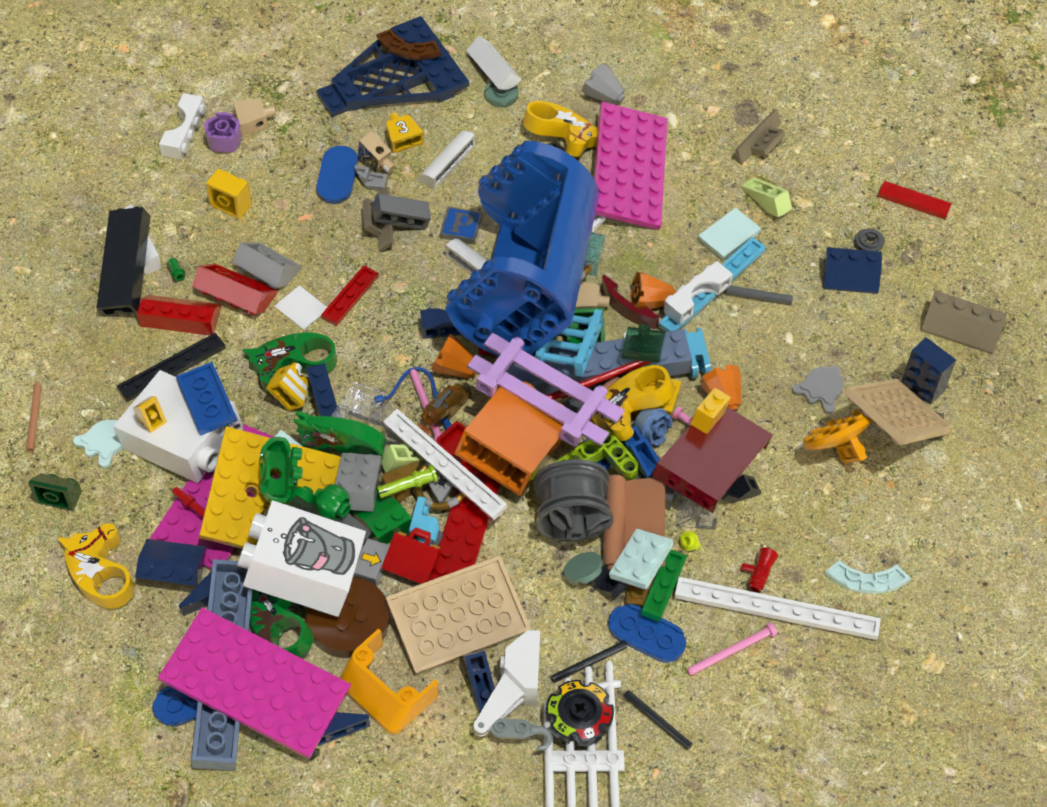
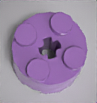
(223, 132)

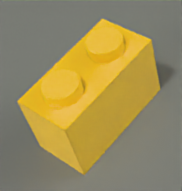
(710, 410)

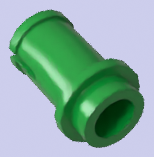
(177, 272)

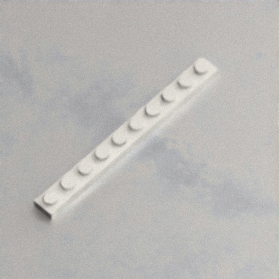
(778, 608)

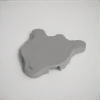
(822, 386)

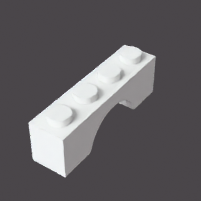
(176, 141)
(713, 280)

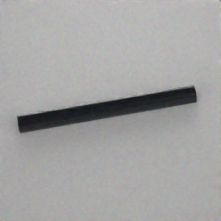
(588, 661)
(658, 719)

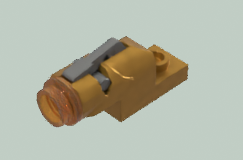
(445, 404)

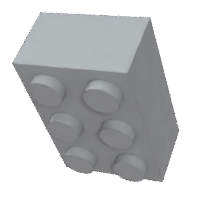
(360, 477)

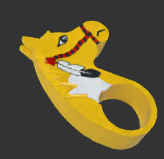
(562, 123)
(88, 565)

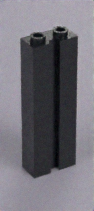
(123, 261)

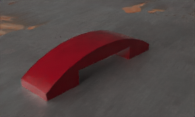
(626, 308)

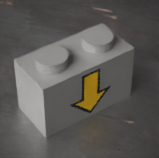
(371, 561)

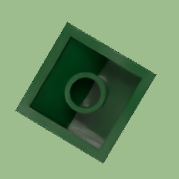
(55, 491)

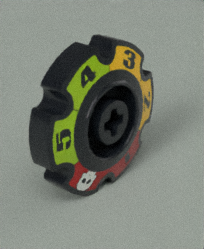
(579, 712)

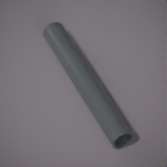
(759, 294)

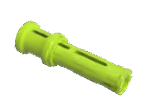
(415, 479)

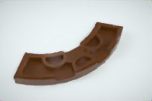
(402, 49)

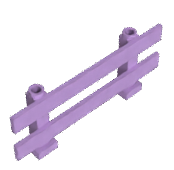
(574, 424)

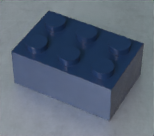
(928, 370)

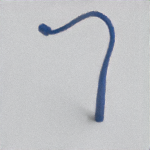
(378, 399)

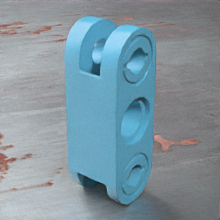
(698, 352)

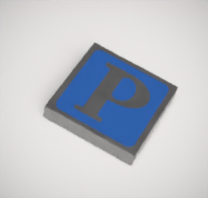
(461, 224)

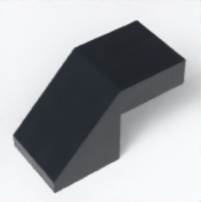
(742, 489)
(607, 586)

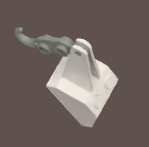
(516, 686)

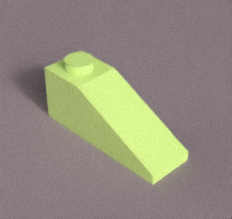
(768, 196)
(399, 456)

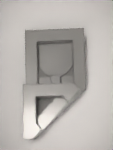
(371, 180)

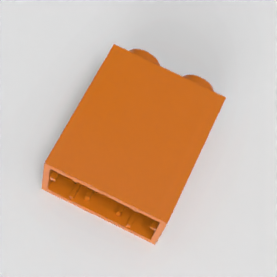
(510, 440)

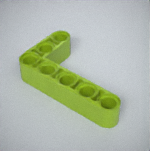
(606, 451)

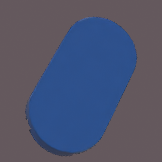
(337, 174)
(653, 638)
(174, 707)

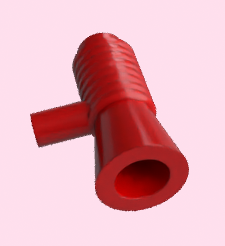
(761, 570)

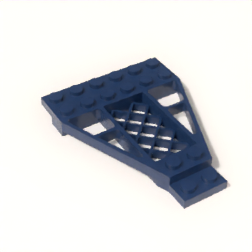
(439, 74)

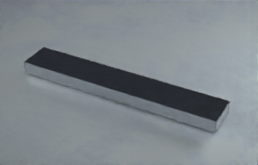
(173, 365)

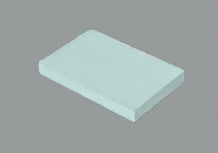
(729, 233)

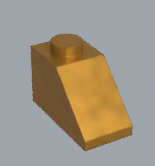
(397, 474)

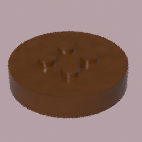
(359, 618)

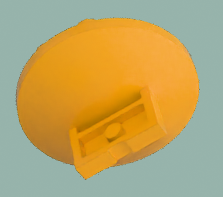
(842, 435)

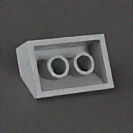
(265, 264)

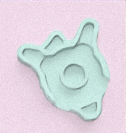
(100, 441)

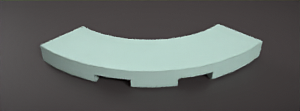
(867, 583)

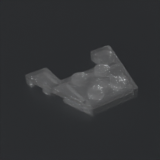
(360, 404)

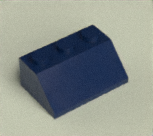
(852, 270)
(171, 562)

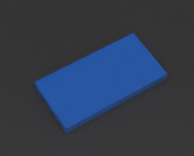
(206, 398)

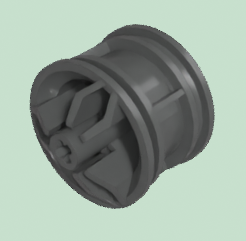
(573, 500)

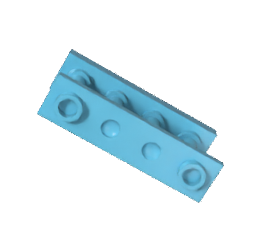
(583, 349)

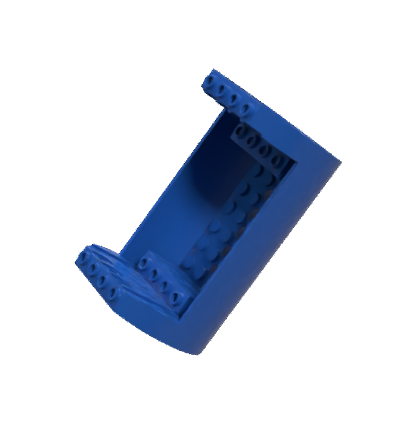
(540, 253)

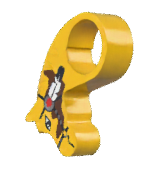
(628, 395)

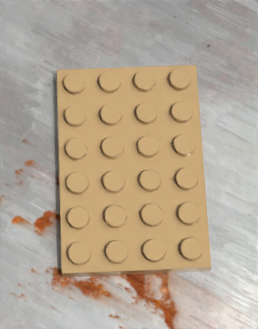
(897, 411)
(457, 614)

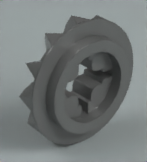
(871, 235)

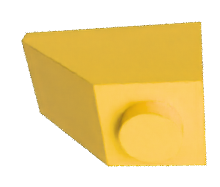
(150, 414)

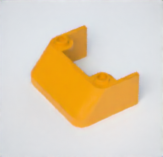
(387, 708)

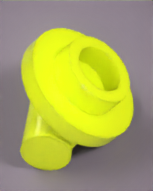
(689, 541)

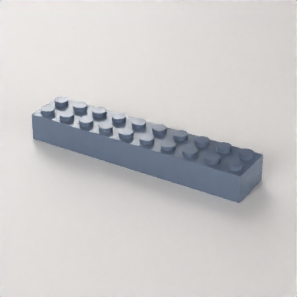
(608, 356)
(216, 734)

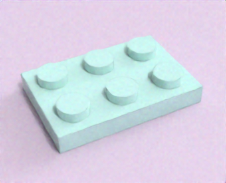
(641, 559)

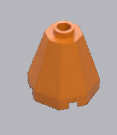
(649, 291)
(454, 359)
(726, 381)

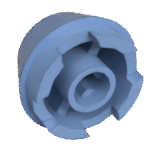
(653, 424)

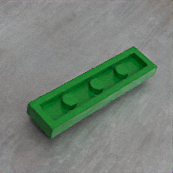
(664, 585)

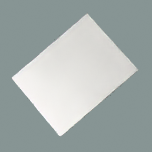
(301, 307)

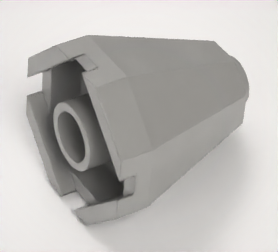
(604, 85)

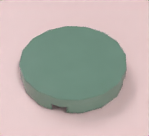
(499, 97)
(583, 567)

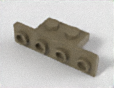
(762, 138)
(382, 230)

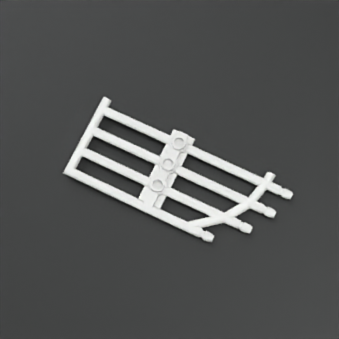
(586, 760)

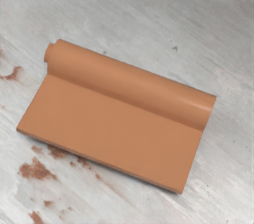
(633, 506)

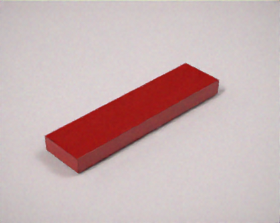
(914, 200)
(349, 295)

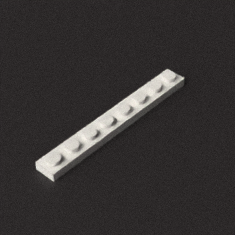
(445, 464)

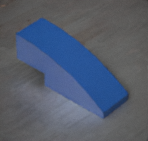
(642, 452)

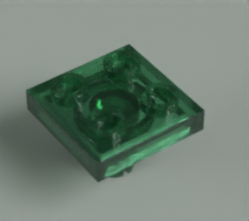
(643, 344)

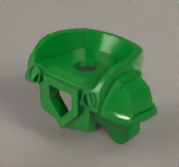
(278, 455)

